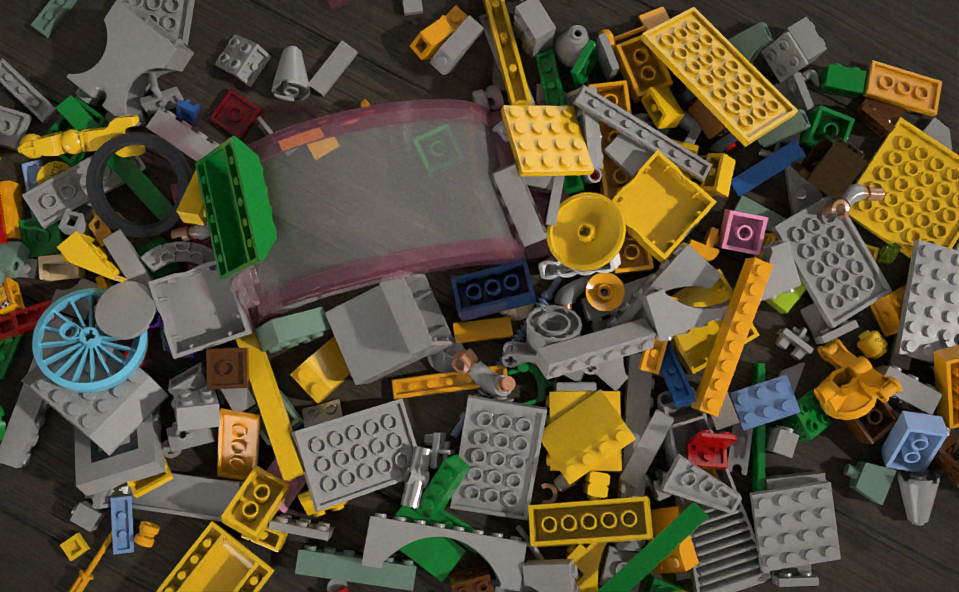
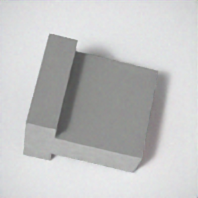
(389, 328)

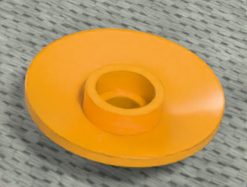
(614, 288)

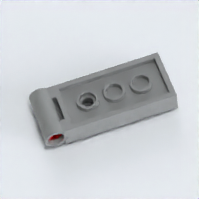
(592, 136)

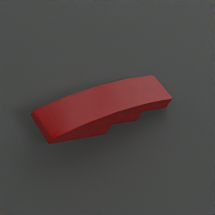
(22, 320)

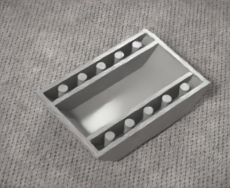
(105, 415)

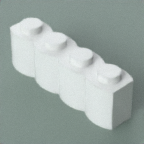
(552, 268)

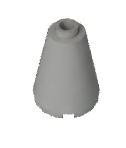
(570, 45)
(291, 76)
(918, 494)

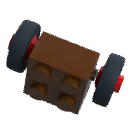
(708, 122)

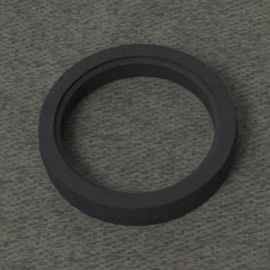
(95, 188)

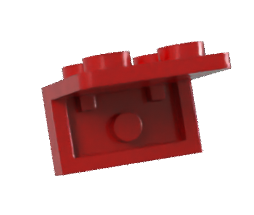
(709, 449)

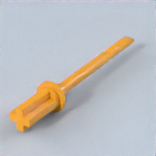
(85, 576)

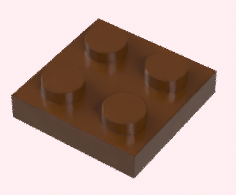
(227, 368)

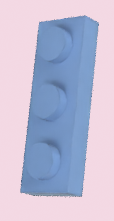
(122, 523)

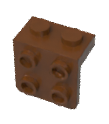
(944, 461)

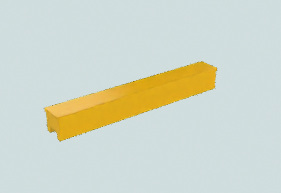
(507, 53)
(272, 409)

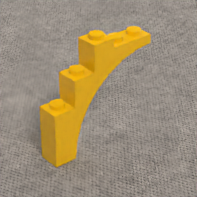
(587, 560)

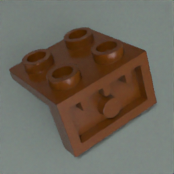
(878, 116)
(472, 579)

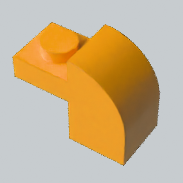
(706, 249)

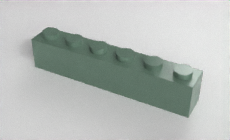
(348, 567)

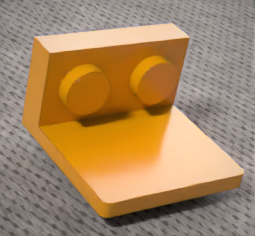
(888, 311)

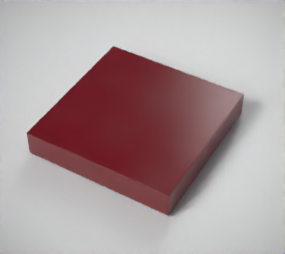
(235, 114)

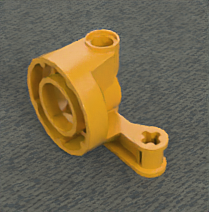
(853, 385)

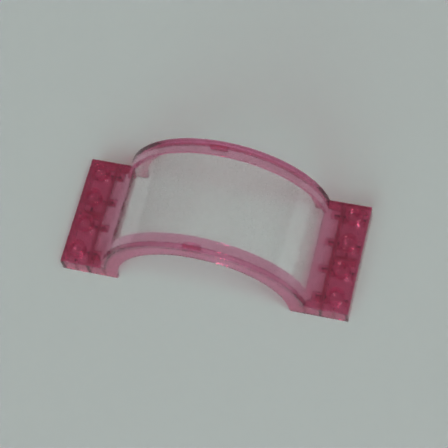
(383, 200)

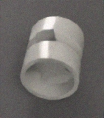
(493, 92)

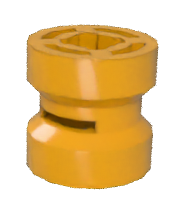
(146, 534)

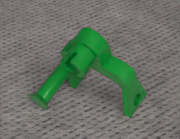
(541, 381)

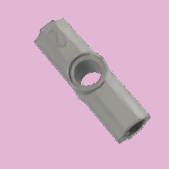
(416, 477)

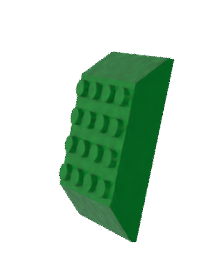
(236, 206)

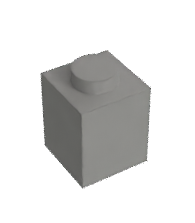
(86, 516)

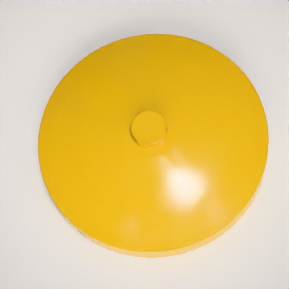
(586, 232)

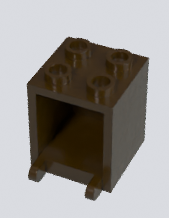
(831, 165)

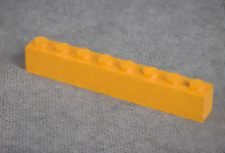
(732, 336)

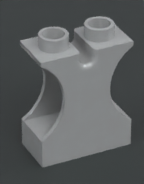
(132, 51)

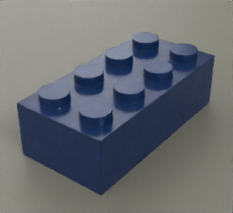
(493, 290)

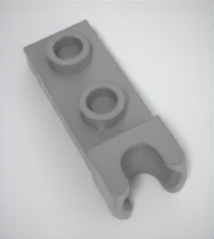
(740, 450)

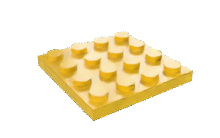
(546, 140)

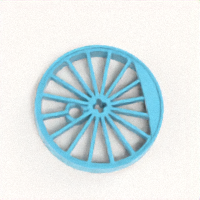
(83, 346)

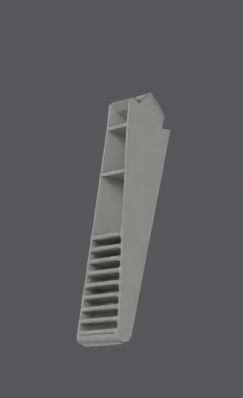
(725, 540)

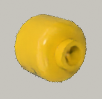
(872, 344)

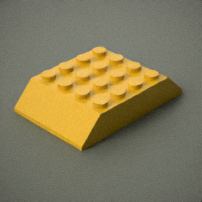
(218, 565)

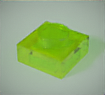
(889, 253)

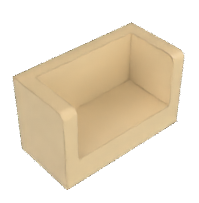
(55, 269)

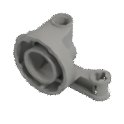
(543, 328)

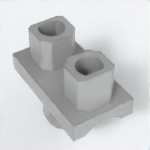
(800, 347)
(440, 448)

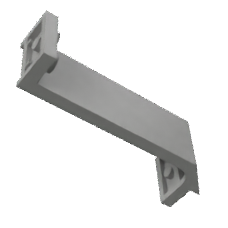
(180, 496)

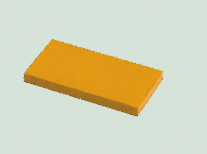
(902, 88)
(237, 444)

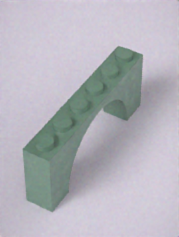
(749, 44)

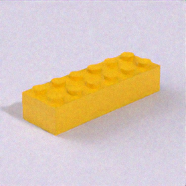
(590, 522)

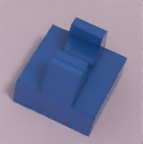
(187, 112)

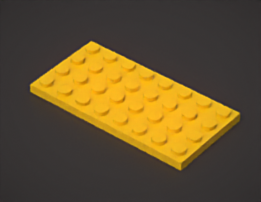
(719, 75)

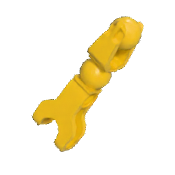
(77, 141)

